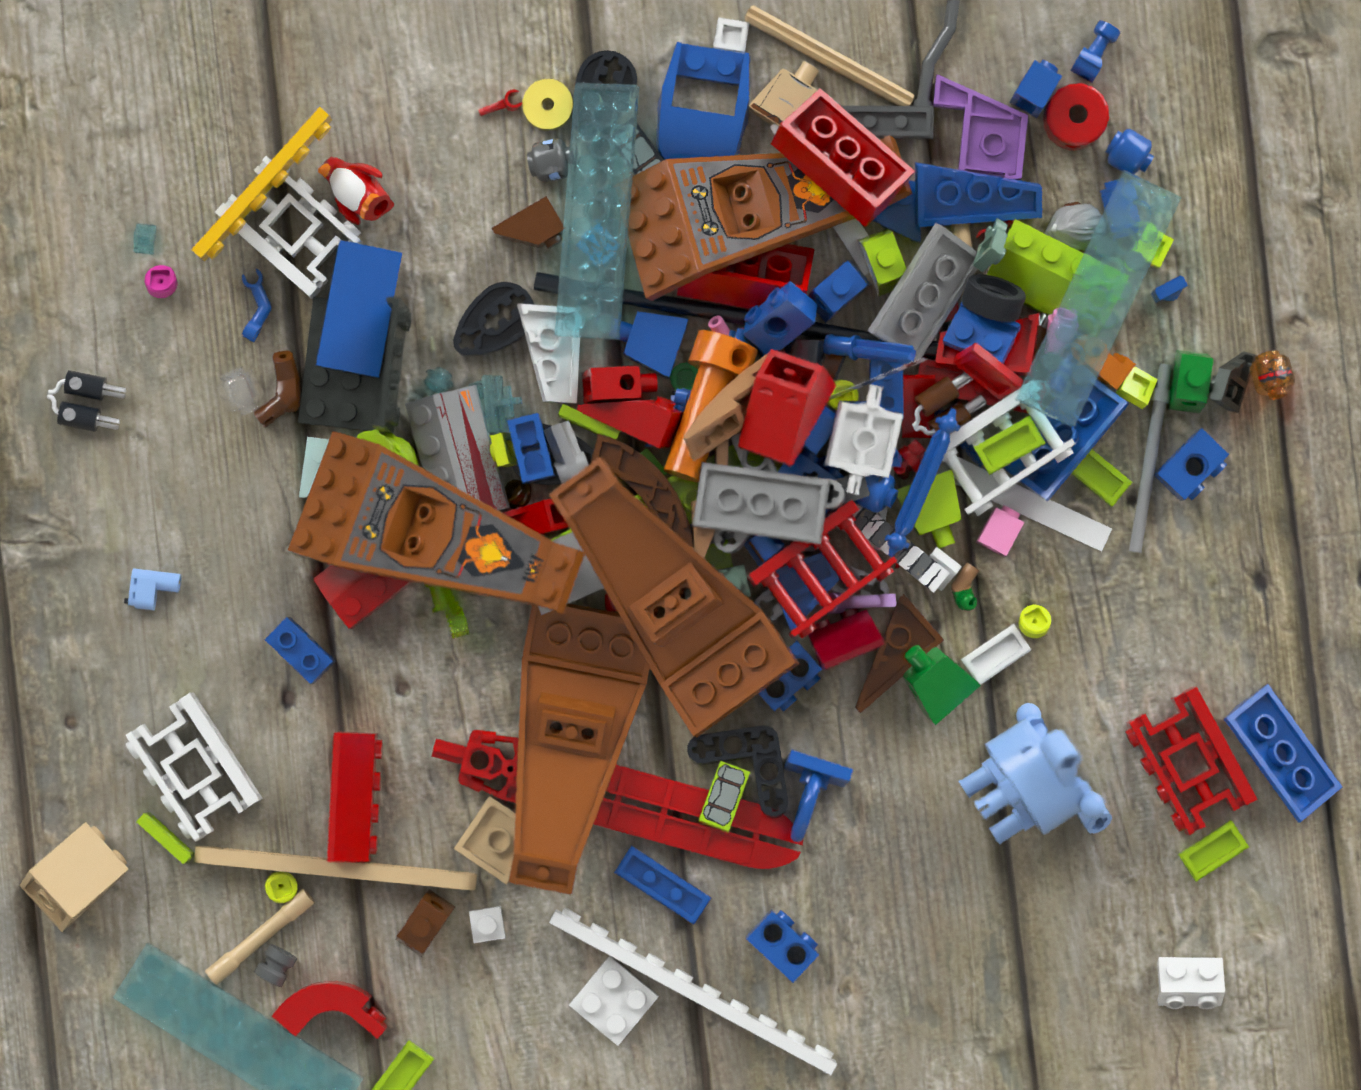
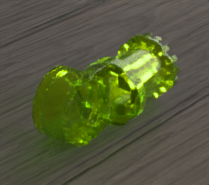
(443, 600)

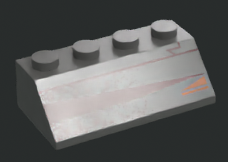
(456, 443)

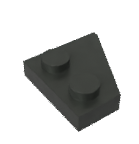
(1231, 382)

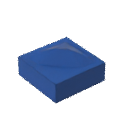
(1169, 291)

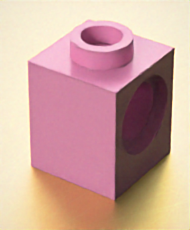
(1000, 530)

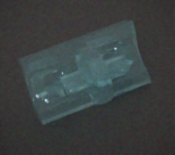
(498, 402)

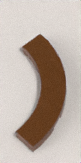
(647, 482)

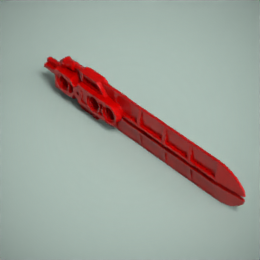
(637, 820)

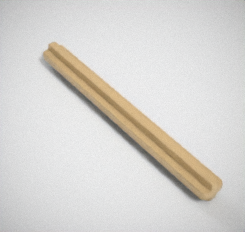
(828, 57)

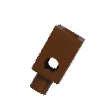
(425, 922)

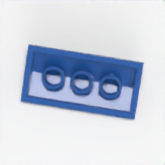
(1095, 419)
(1282, 752)

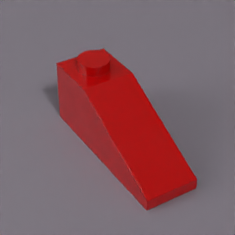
(644, 419)

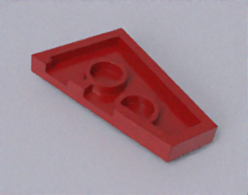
(1019, 357)

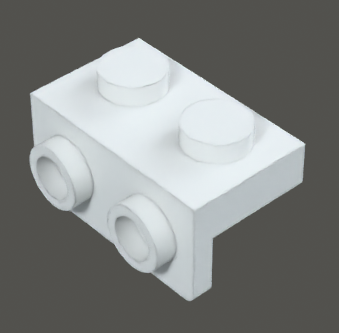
(1190, 982)

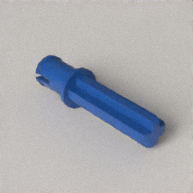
(868, 349)

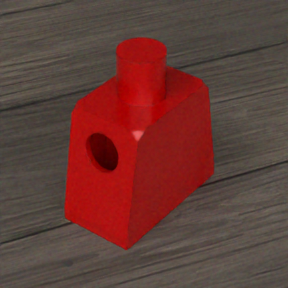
(603, 384)

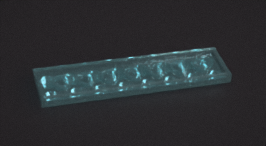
(597, 211)
(1098, 298)
(227, 1028)

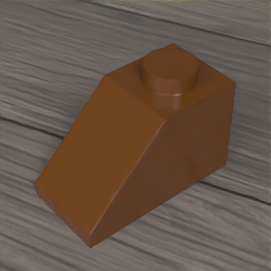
(532, 226)

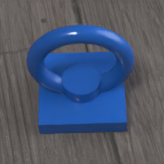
(815, 776)

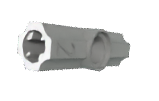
(565, 450)

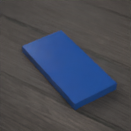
(357, 309)

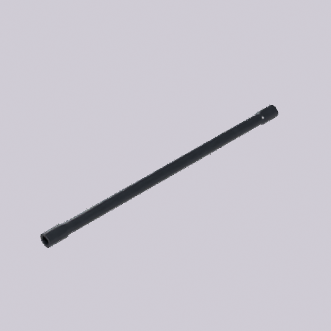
(550, 283)

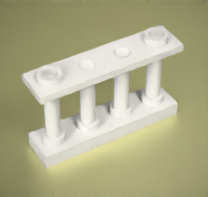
(973, 434)

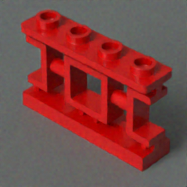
(1212, 749)

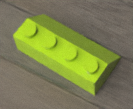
(1037, 266)

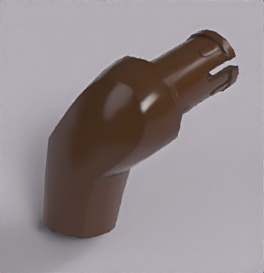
(287, 388)

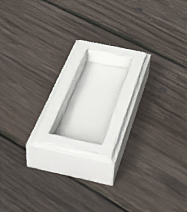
(996, 654)

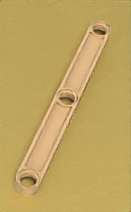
(320, 866)

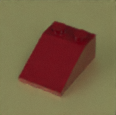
(844, 638)

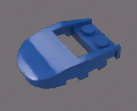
(696, 132)

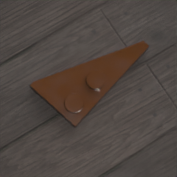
(903, 632)

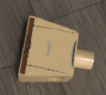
(784, 94)

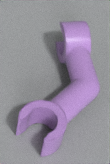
(863, 601)

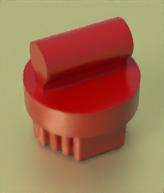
(912, 458)

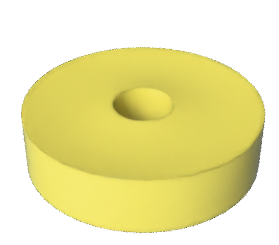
(547, 90)

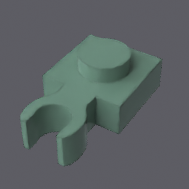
(992, 248)

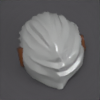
(1074, 225)

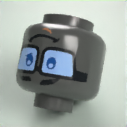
(549, 160)

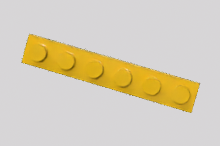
(272, 175)

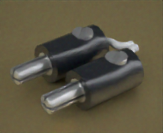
(79, 415)

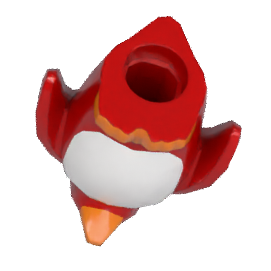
(356, 189)

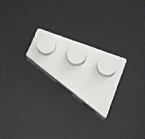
(553, 357)

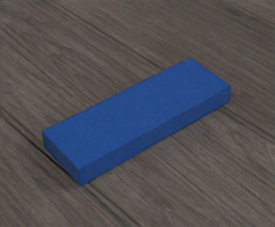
(662, 885)

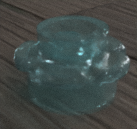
(438, 380)

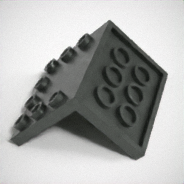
(349, 398)

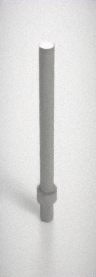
(1160, 398)

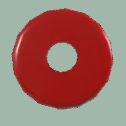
(1068, 133)

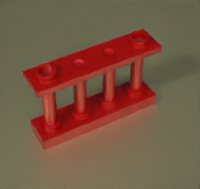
(793, 557)

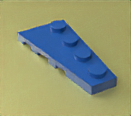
(965, 197)

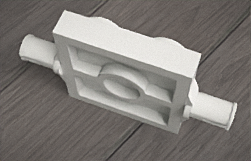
(864, 439)

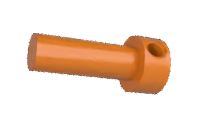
(719, 363)

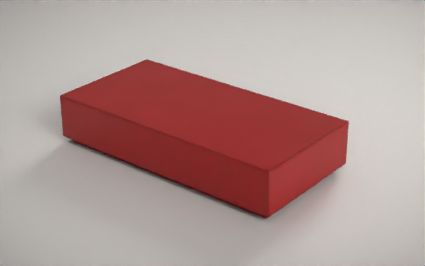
(987, 371)
(913, 386)

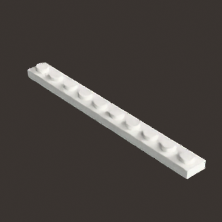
(706, 996)

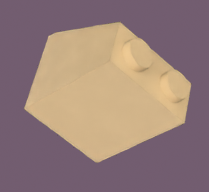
(74, 876)

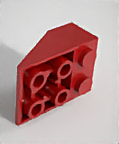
(784, 406)

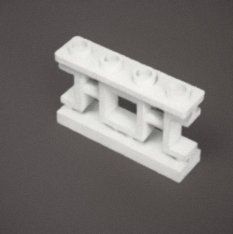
(274, 244)
(216, 752)

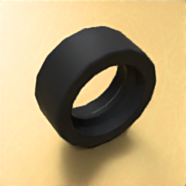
(993, 298)

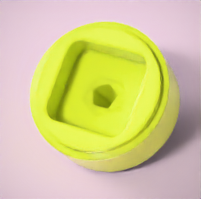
(841, 386)
(1034, 621)
(281, 886)

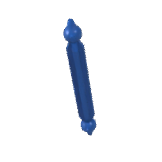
(922, 482)

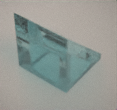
(144, 238)

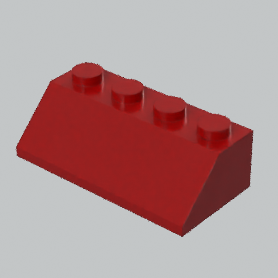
(842, 157)
(753, 279)
(356, 593)
(352, 797)

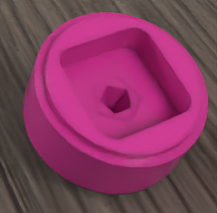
(160, 281)

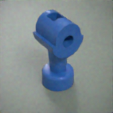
(1089, 60)

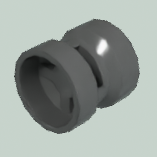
(276, 964)

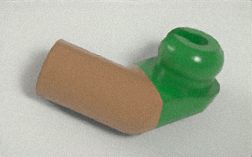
(962, 589)

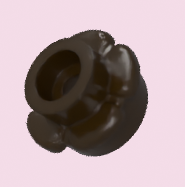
(518, 493)

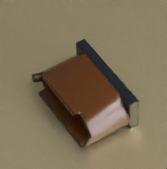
(833, 365)

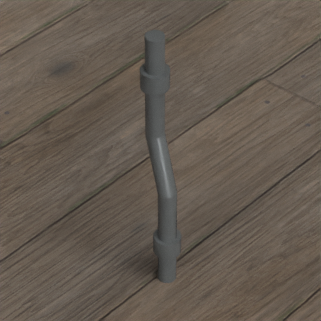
(935, 52)

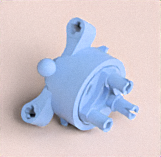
(1036, 778)

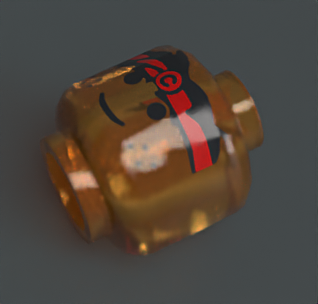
(1272, 374)

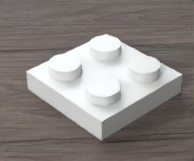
(613, 1000)

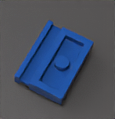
(991, 335)

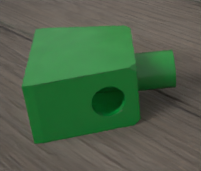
(1190, 381)
(937, 682)

